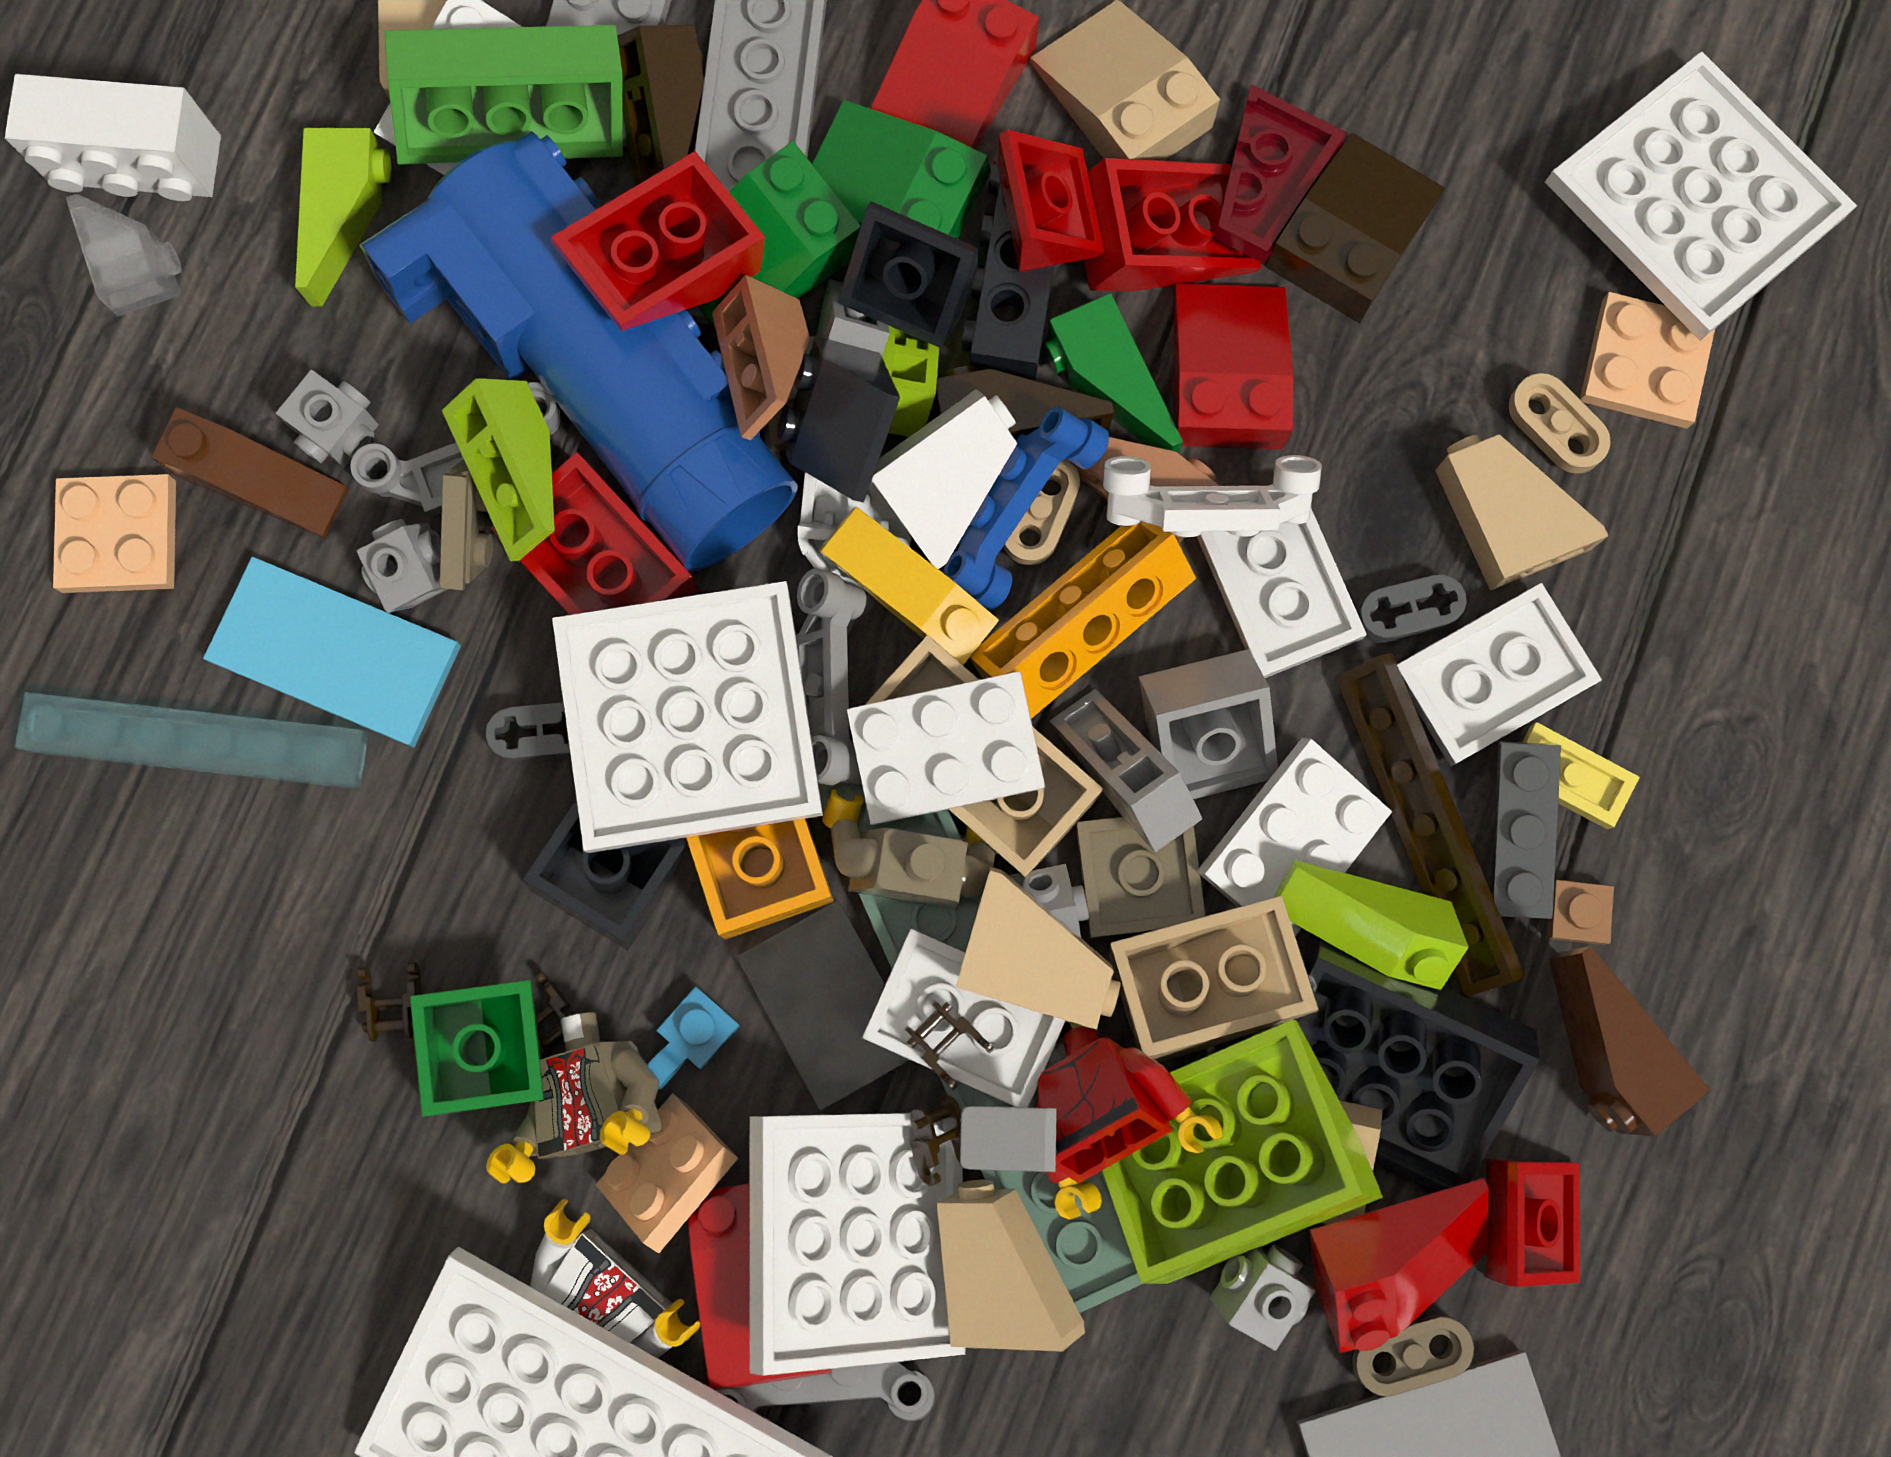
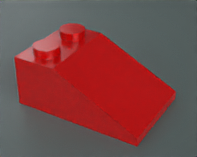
(958, 65)
(1160, 225)
(663, 245)
(1232, 366)
(1396, 1261)
(722, 1281)

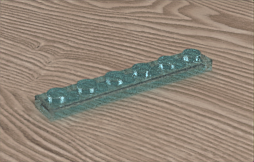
(192, 740)

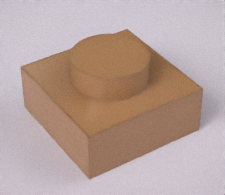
(1581, 913)

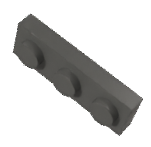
(1525, 828)

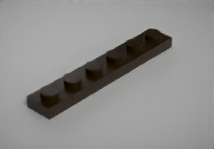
(1428, 819)

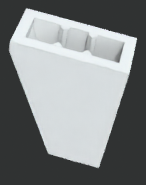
(946, 472)

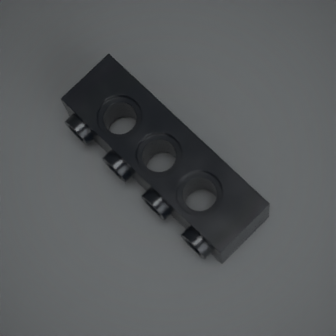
(999, 344)

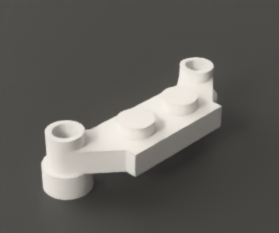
(1196, 509)

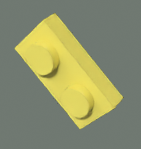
(1587, 781)

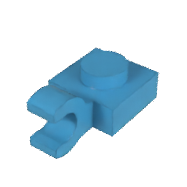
(694, 1033)

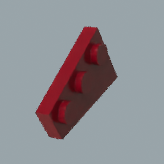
(1272, 171)

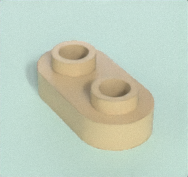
(1563, 420)
(1046, 517)

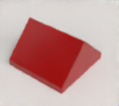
(1047, 201)
(1533, 1222)

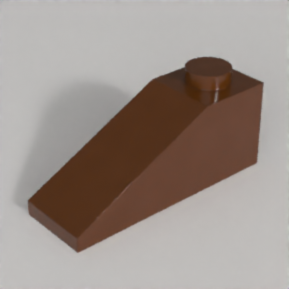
(248, 473)

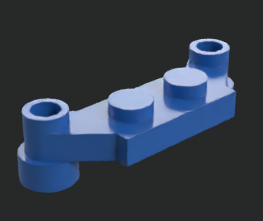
(1011, 495)

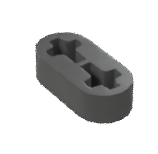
(1408, 596)
(530, 718)

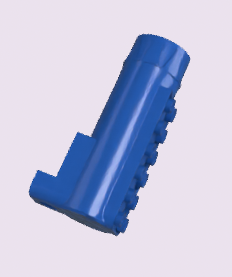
(638, 396)

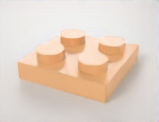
(1645, 362)
(114, 533)
(668, 1176)

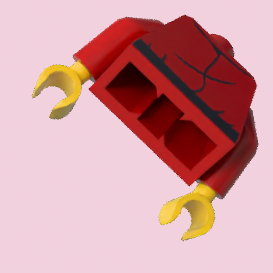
(1107, 1109)

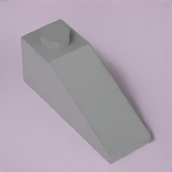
(1129, 770)

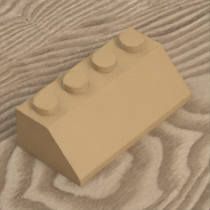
(1015, 826)

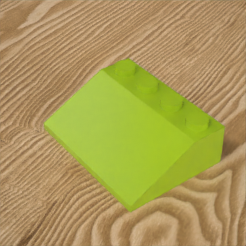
(1275, 1171)

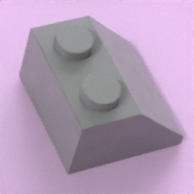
(1213, 722)

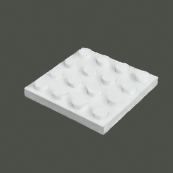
(1700, 195)
(686, 717)
(845, 1244)

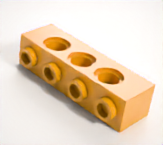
(1087, 612)

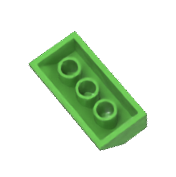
(497, 84)

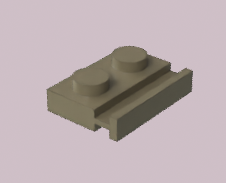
(463, 536)

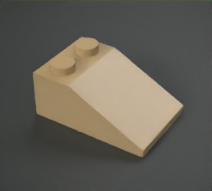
(1127, 86)
(1212, 979)

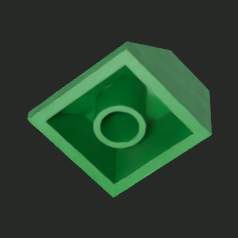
(477, 1048)

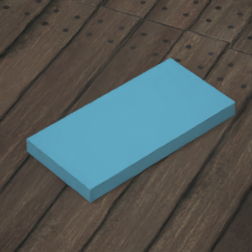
(332, 652)

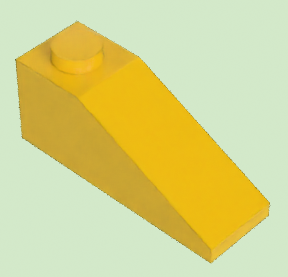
(908, 585)

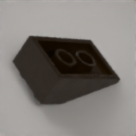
(1354, 227)

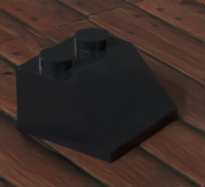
(909, 275)
(839, 416)
(607, 888)

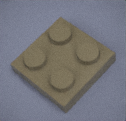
(1133, 886)

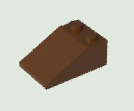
(1619, 1052)

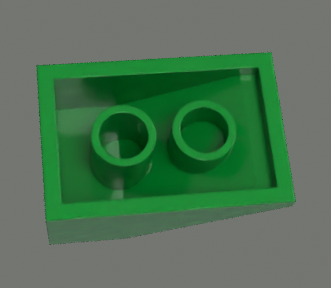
(901, 168)
(802, 221)

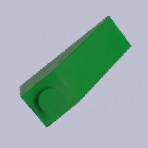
(1104, 363)

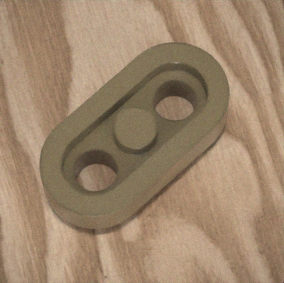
(1411, 1358)

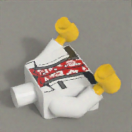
(604, 1286)

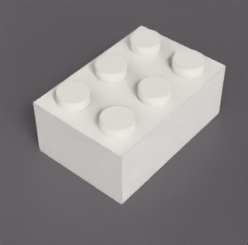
(113, 136)

